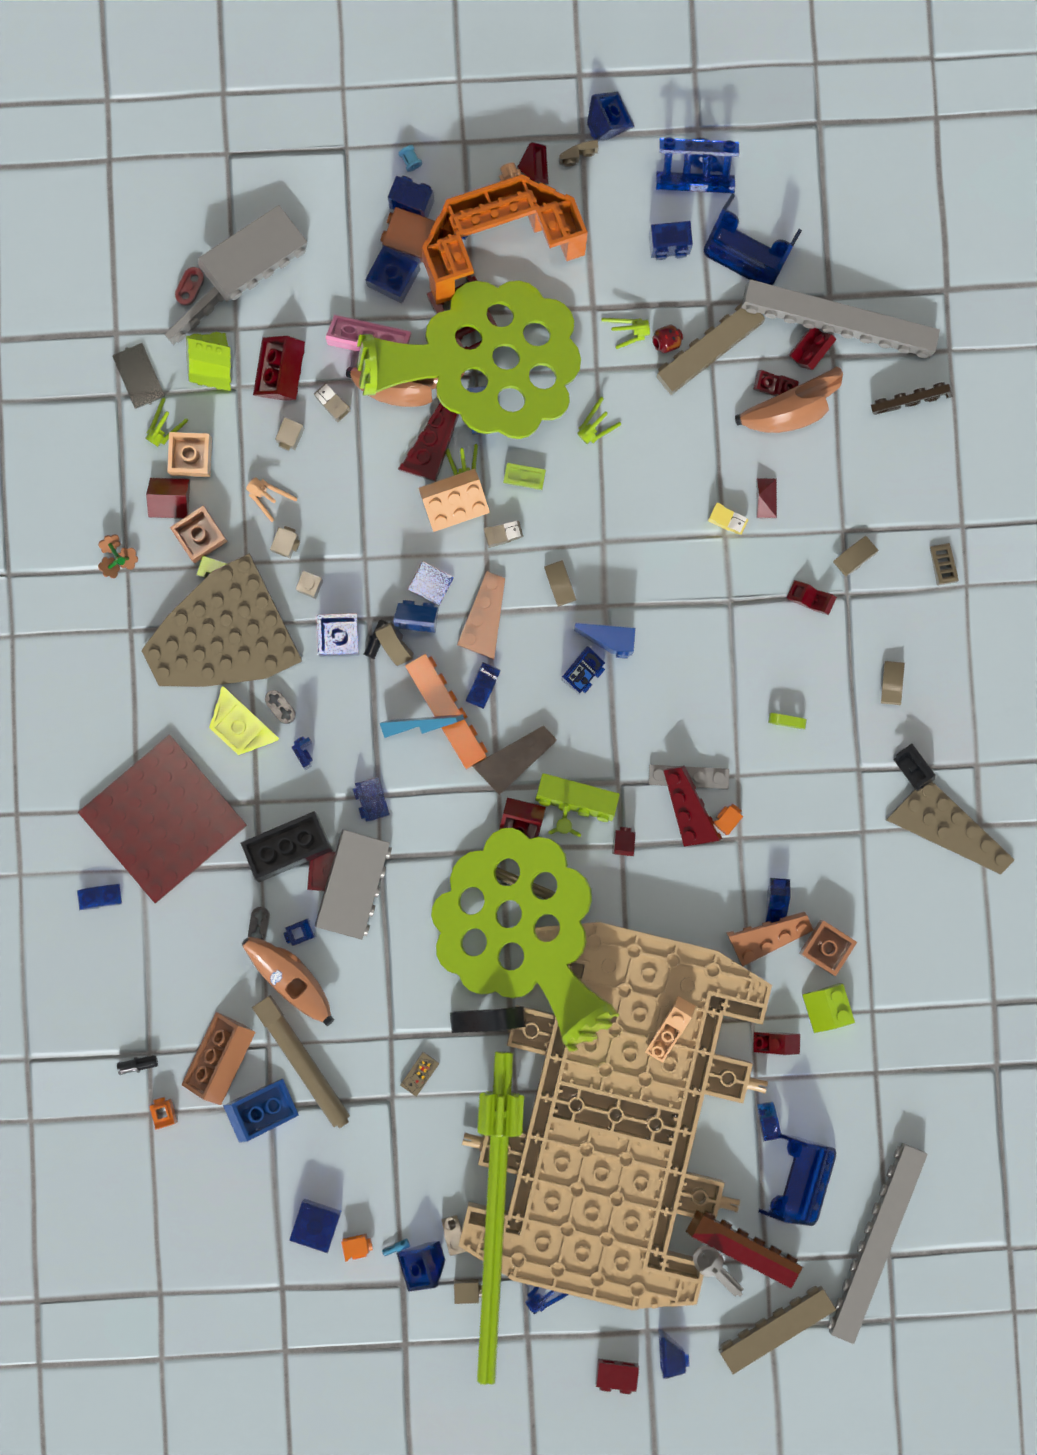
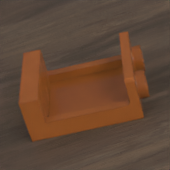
(407, 232)

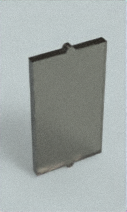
(138, 375)

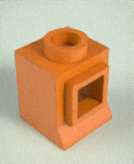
(728, 819)
(166, 1121)
(356, 1247)

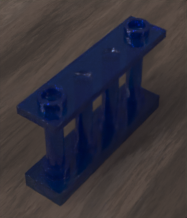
(692, 181)

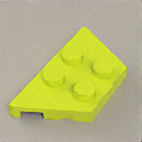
(238, 725)

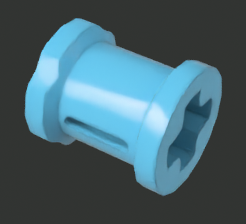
(410, 158)

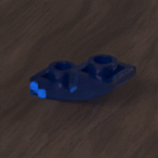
(483, 685)
(99, 897)

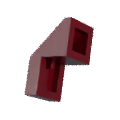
(811, 598)

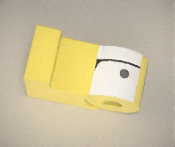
(728, 519)

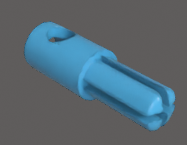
(399, 1246)

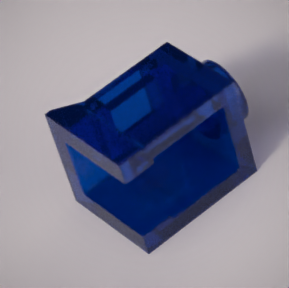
(306, 929)

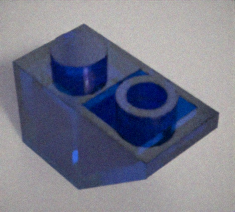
(777, 899)

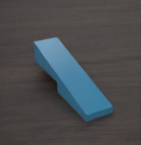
(426, 724)

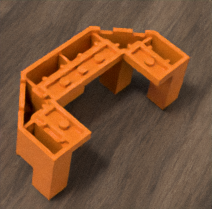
(492, 206)

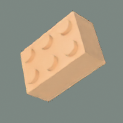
(454, 500)

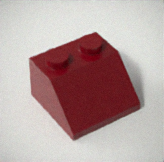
(523, 817)

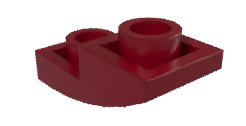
(773, 384)

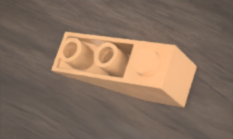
(670, 1029)

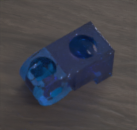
(768, 1121)

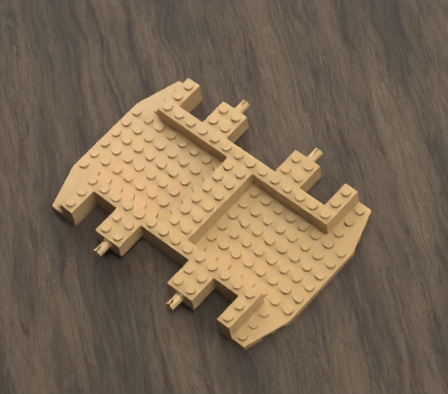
(618, 1126)

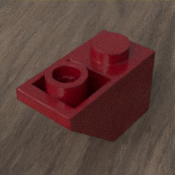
(776, 1043)

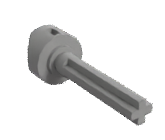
(711, 1265)

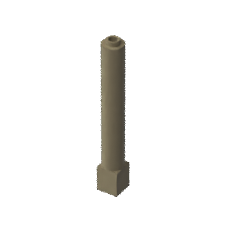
(273, 1019)

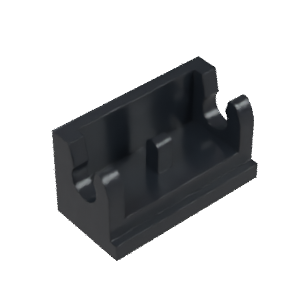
(914, 767)

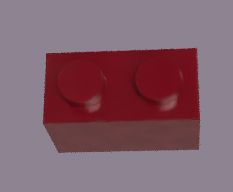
(617, 1376)

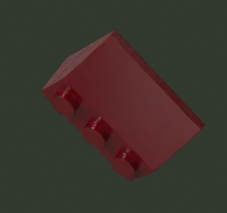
(279, 368)

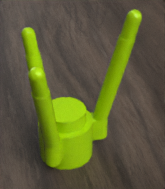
(639, 327)
(588, 432)
(154, 433)
(463, 461)
(564, 825)

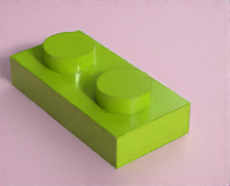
(524, 476)

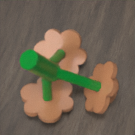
(125, 559)

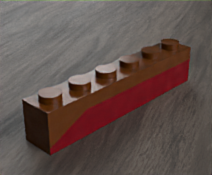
(743, 1248)

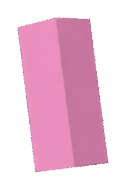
(345, 332)

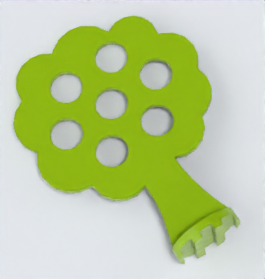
(393, 363)
(576, 1007)

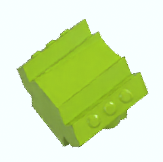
(209, 360)

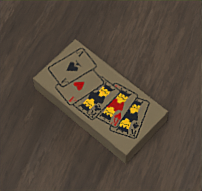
(419, 1074)

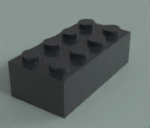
(286, 846)

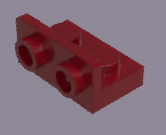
(812, 348)

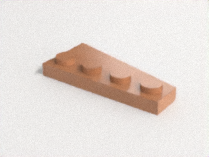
(761, 940)

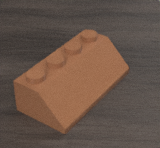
(218, 1058)

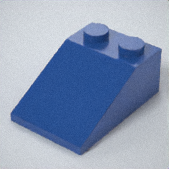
(416, 617)
(611, 638)
(260, 1111)

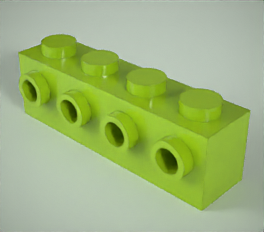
(578, 796)

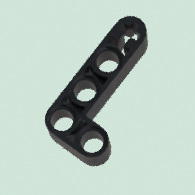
(487, 1020)

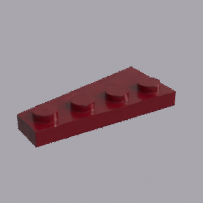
(432, 443)
(689, 809)

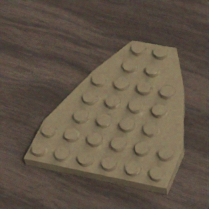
(222, 633)

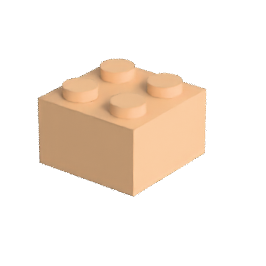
(189, 454)

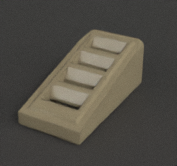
(938, 573)

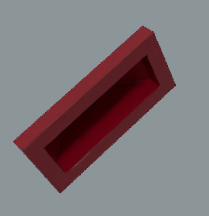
(535, 163)
(766, 497)

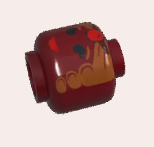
(667, 338)

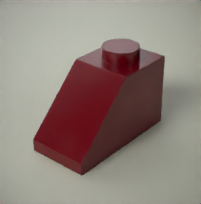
(624, 842)

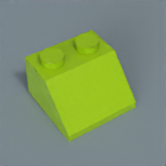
(828, 1008)

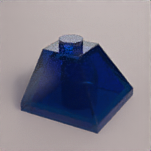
(608, 116)
(422, 1265)
(672, 1356)

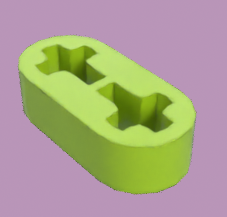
(787, 721)

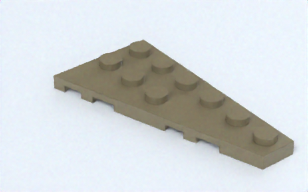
(944, 823)

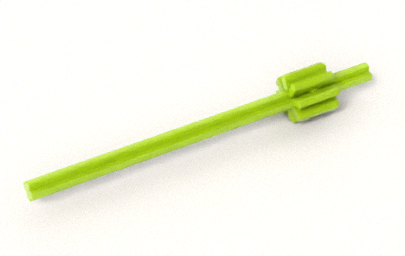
(500, 1118)

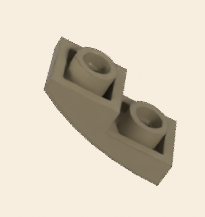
(571, 155)
(855, 556)
(560, 583)
(392, 643)
(892, 683)

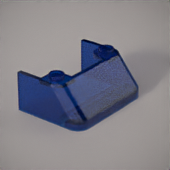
(744, 253)
(805, 1183)

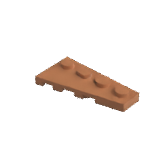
(483, 621)

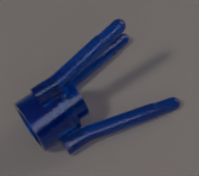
(538, 1302)

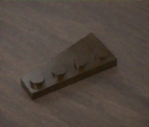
(930, 395)
(510, 762)

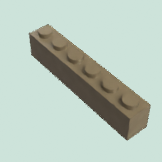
(708, 349)
(777, 1329)

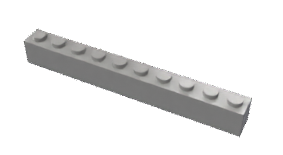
(840, 319)
(877, 1243)

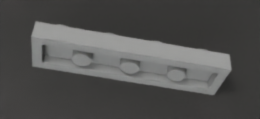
(193, 316)
(701, 777)

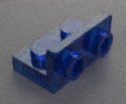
(302, 755)
(371, 799)

